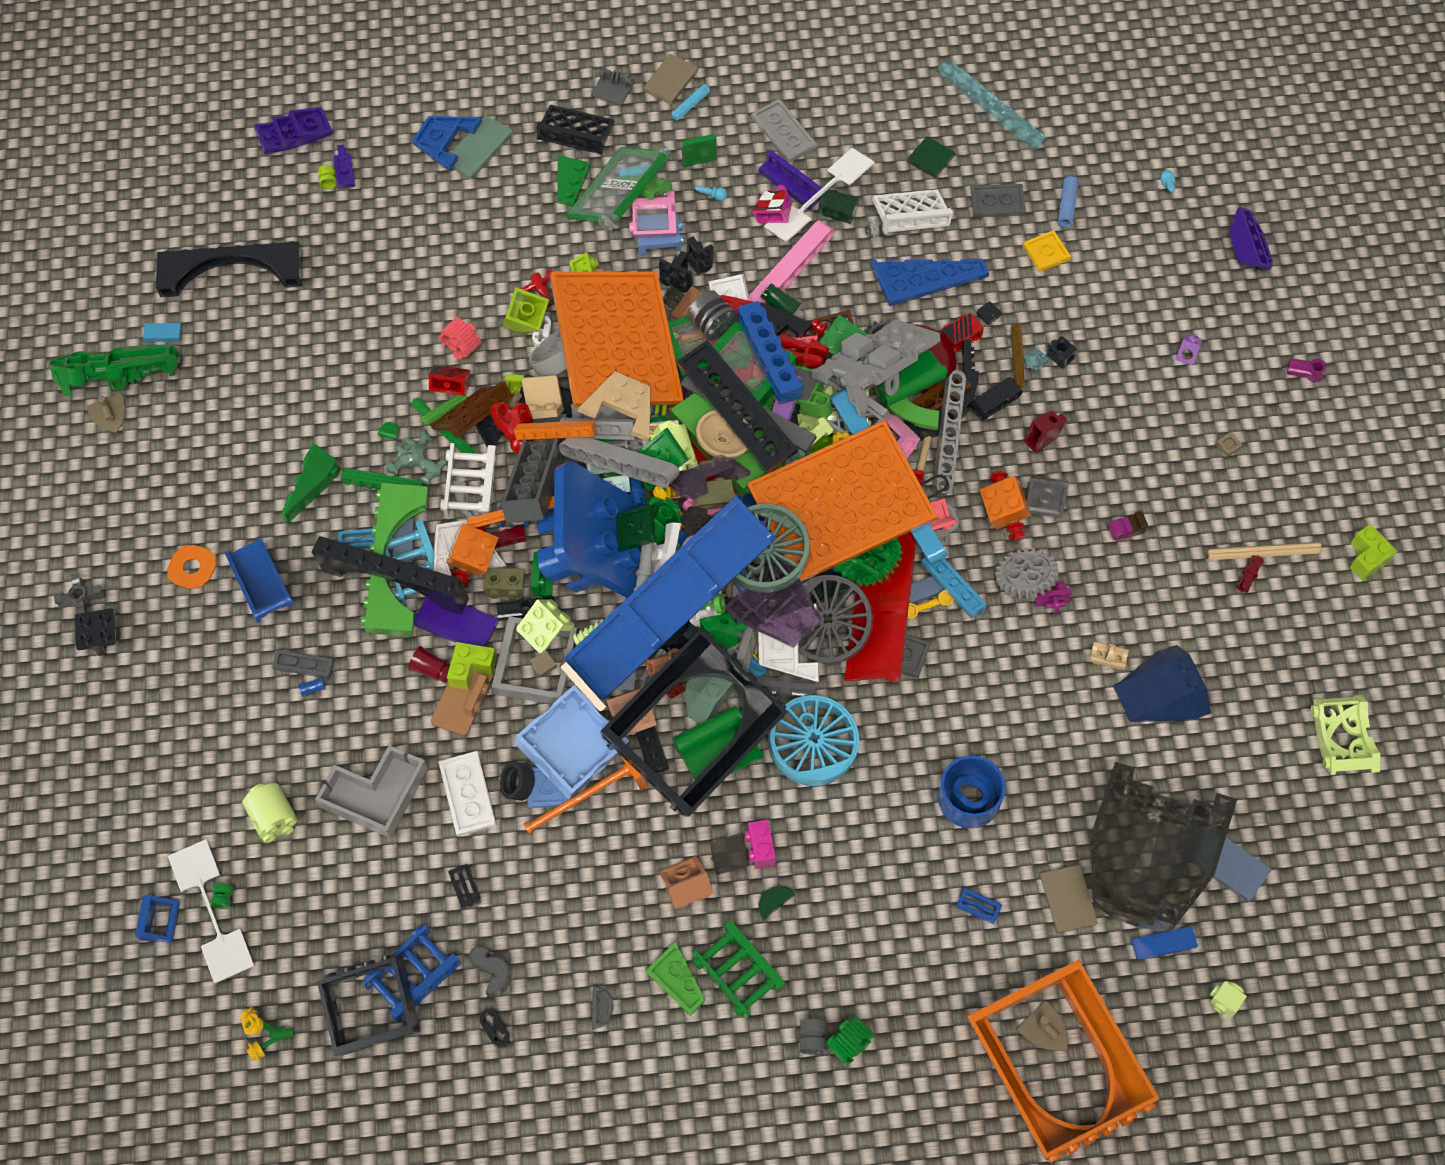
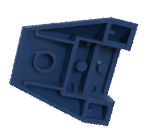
(1164, 689)

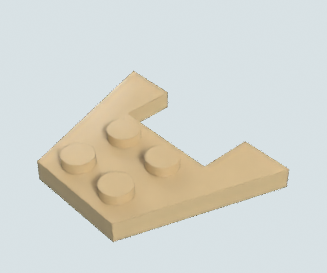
(626, 397)

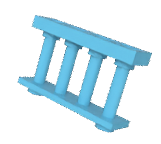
(425, 549)

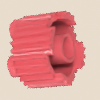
(460, 338)

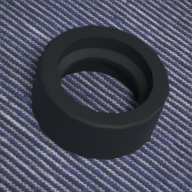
(525, 783)

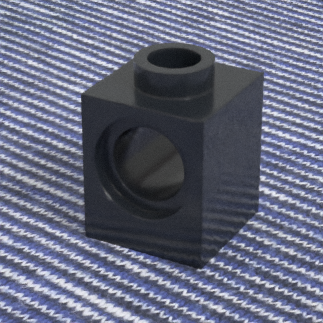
(1063, 358)

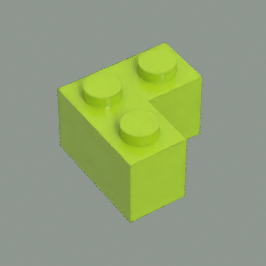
(1373, 550)
(467, 660)

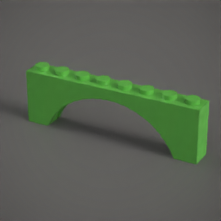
(396, 506)

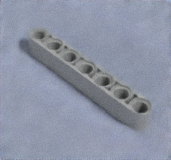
(953, 426)
(620, 460)

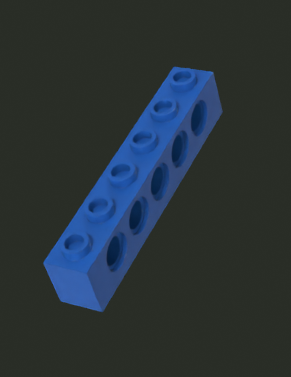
(756, 327)

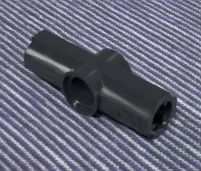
(514, 608)

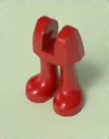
(812, 354)

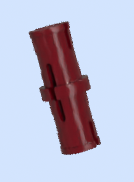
(1250, 573)

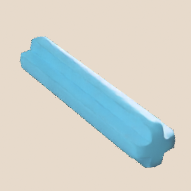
(690, 102)

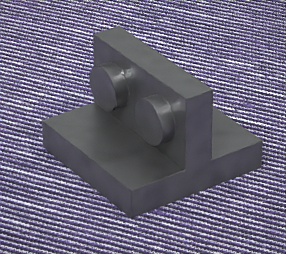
(1047, 496)

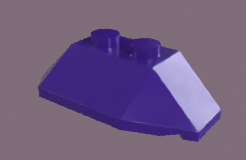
(1250, 240)

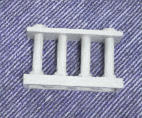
(484, 490)

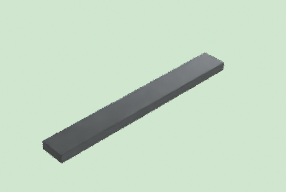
(799, 436)

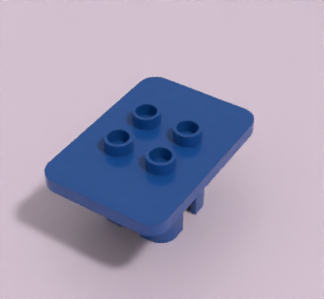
(587, 533)

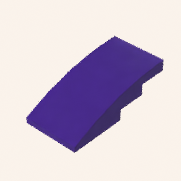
(293, 131)

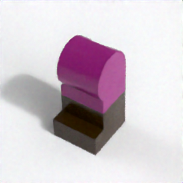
(1128, 526)

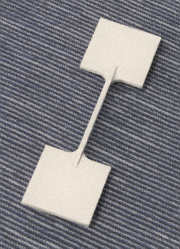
(846, 169)
(228, 952)

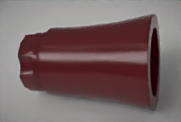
(429, 665)

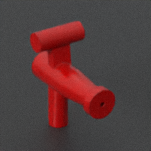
(540, 285)

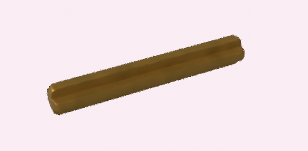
(1017, 349)

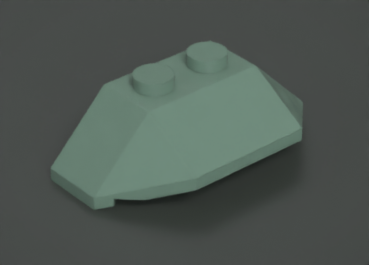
(706, 696)

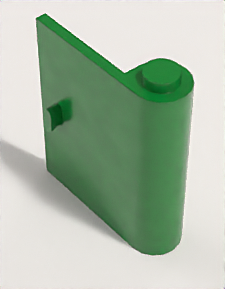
(915, 378)
(705, 741)

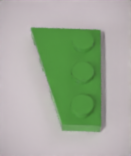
(675, 978)

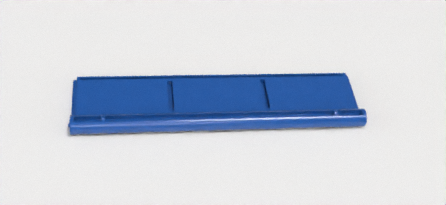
(670, 598)

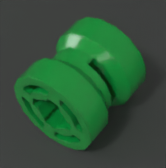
(221, 896)

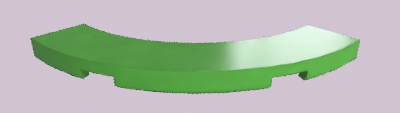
(912, 413)

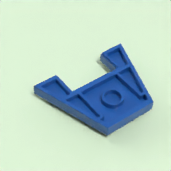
(439, 132)

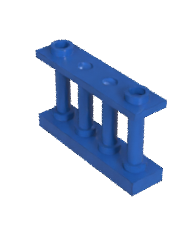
(431, 978)

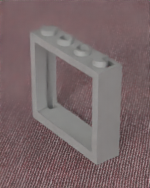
(520, 692)

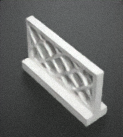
(912, 219)

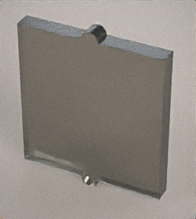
(729, 854)

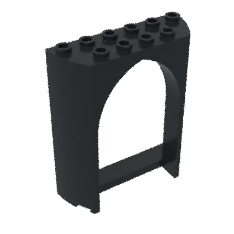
(696, 659)

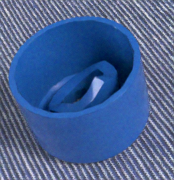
(973, 772)

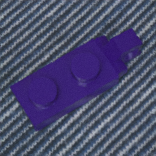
(343, 168)

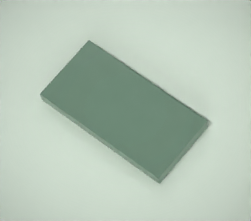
(480, 147)

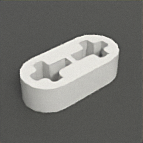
(545, 332)

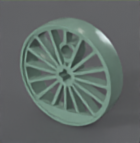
(789, 520)

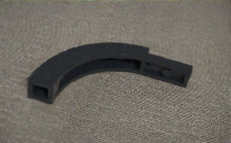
(972, 377)

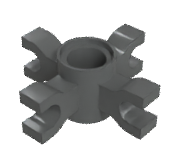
(77, 590)

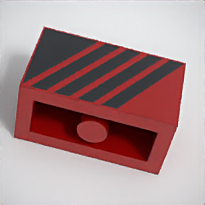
(963, 329)
(449, 380)

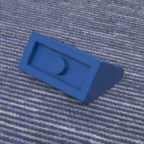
(146, 916)

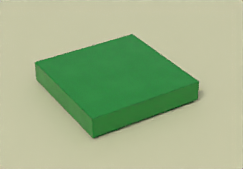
(699, 150)

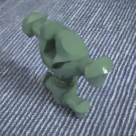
(414, 456)

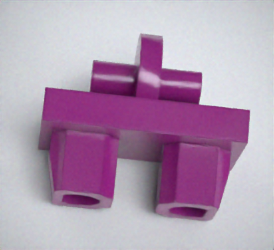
(1054, 598)

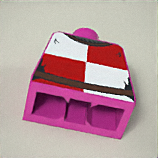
(773, 206)

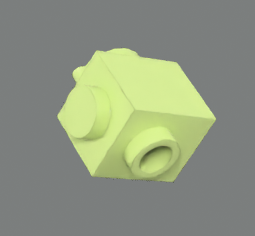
(1227, 998)

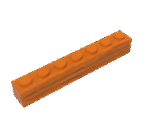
(555, 430)

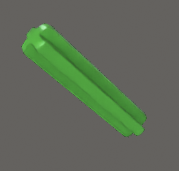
(442, 409)

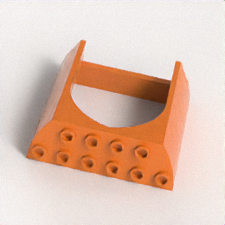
(1127, 1084)

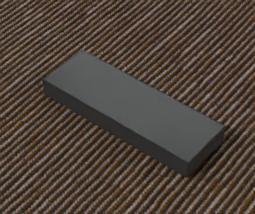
(303, 664)

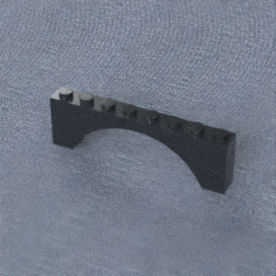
(179, 267)
(340, 558)

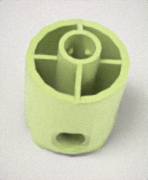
(681, 435)
(269, 811)

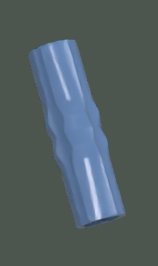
(1068, 201)

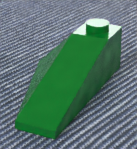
(316, 476)

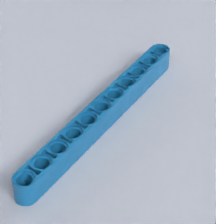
(923, 535)

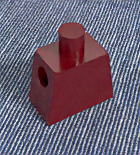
(1044, 430)

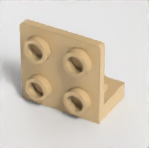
(543, 396)

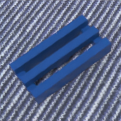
(976, 913)

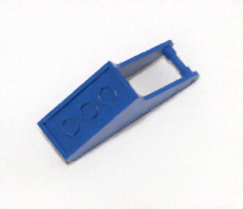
(258, 579)

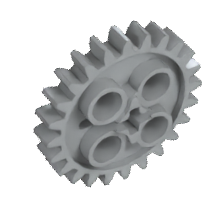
(1027, 573)

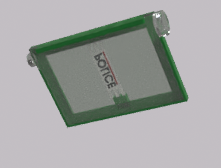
(618, 185)

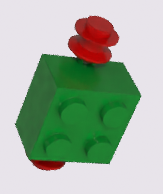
(839, 331)

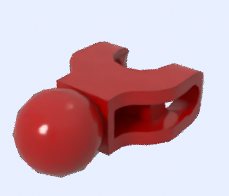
(510, 419)

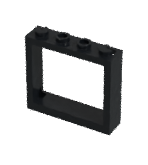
(331, 1010)

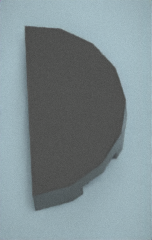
(601, 1008)

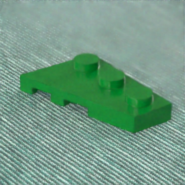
(571, 179)

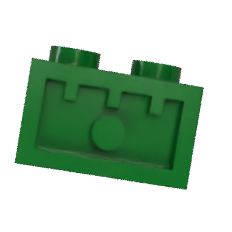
(539, 583)

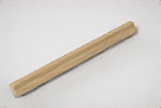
(1264, 551)

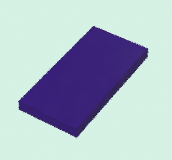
(469, 628)

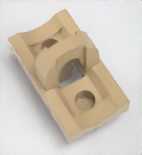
(1115, 658)

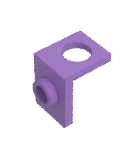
(1192, 343)

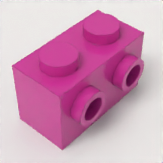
(761, 844)

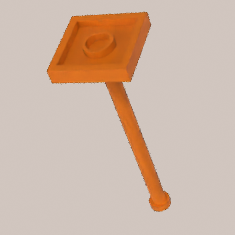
(626, 770)

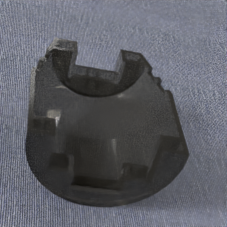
(1153, 851)

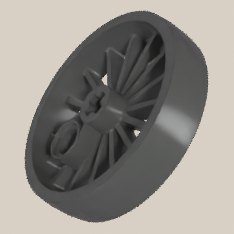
(836, 625)

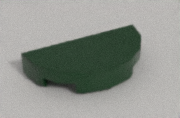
(773, 899)

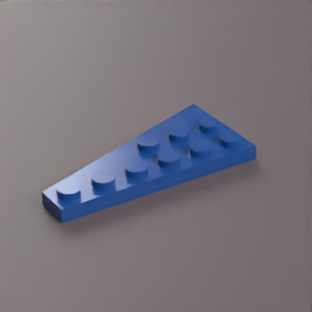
(924, 276)

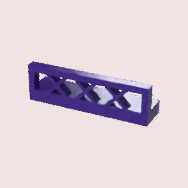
(796, 183)

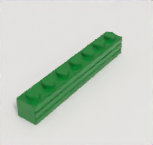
(373, 480)

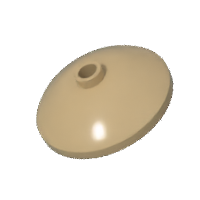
(713, 430)

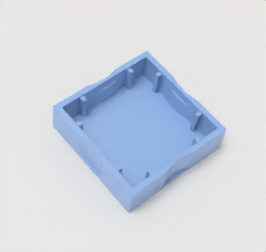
(568, 742)

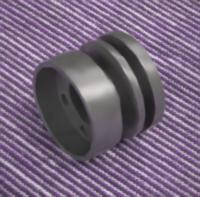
(711, 314)

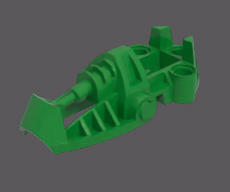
(118, 366)

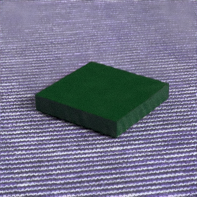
(931, 157)
(635, 527)

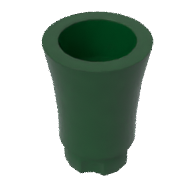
(779, 299)

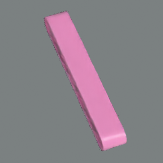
(795, 259)

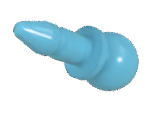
(1168, 180)
(718, 193)

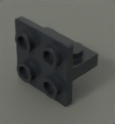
(676, 273)
(95, 630)

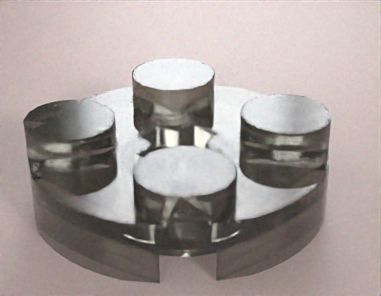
(694, 519)

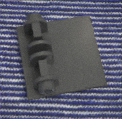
(612, 86)

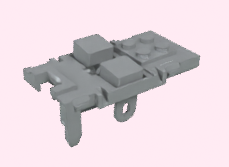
(891, 351)

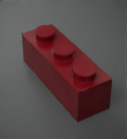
(510, 536)

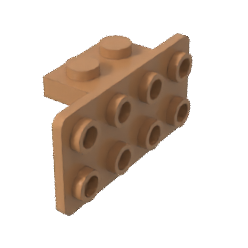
(460, 706)

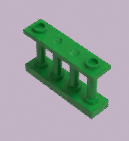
(745, 950)

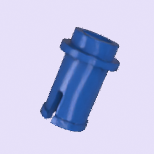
(311, 687)

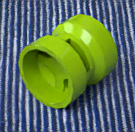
(327, 177)

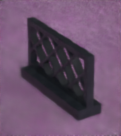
(573, 137)

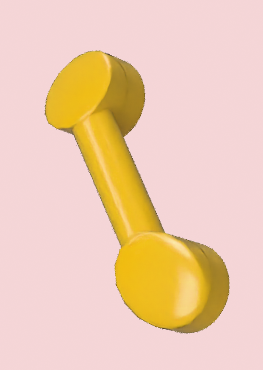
(942, 599)

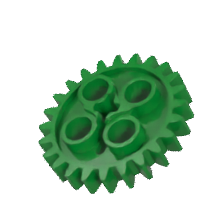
(882, 560)

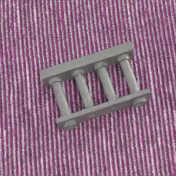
(609, 423)

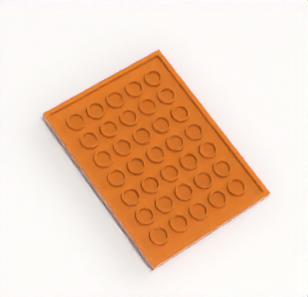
(613, 326)
(847, 498)

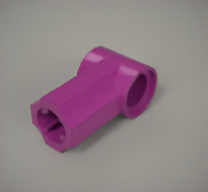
(1307, 369)

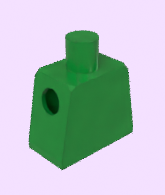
(723, 629)

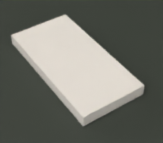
(467, 793)

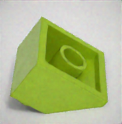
(525, 312)

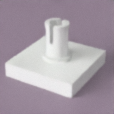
(731, 286)

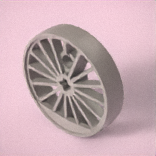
(549, 356)

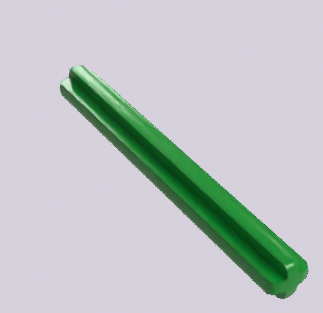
(459, 443)

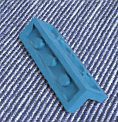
(956, 587)

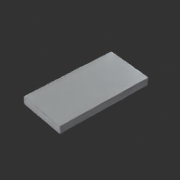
(784, 131)

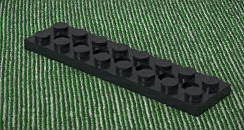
(734, 418)

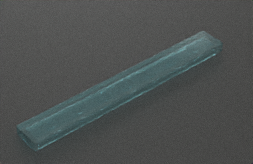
(992, 104)

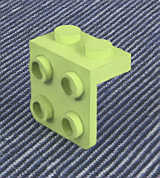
(543, 624)

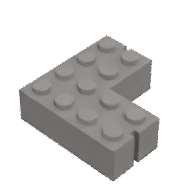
(378, 801)

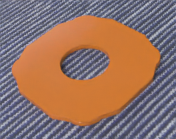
(201, 577)

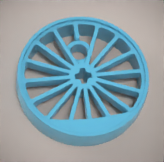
(825, 774)

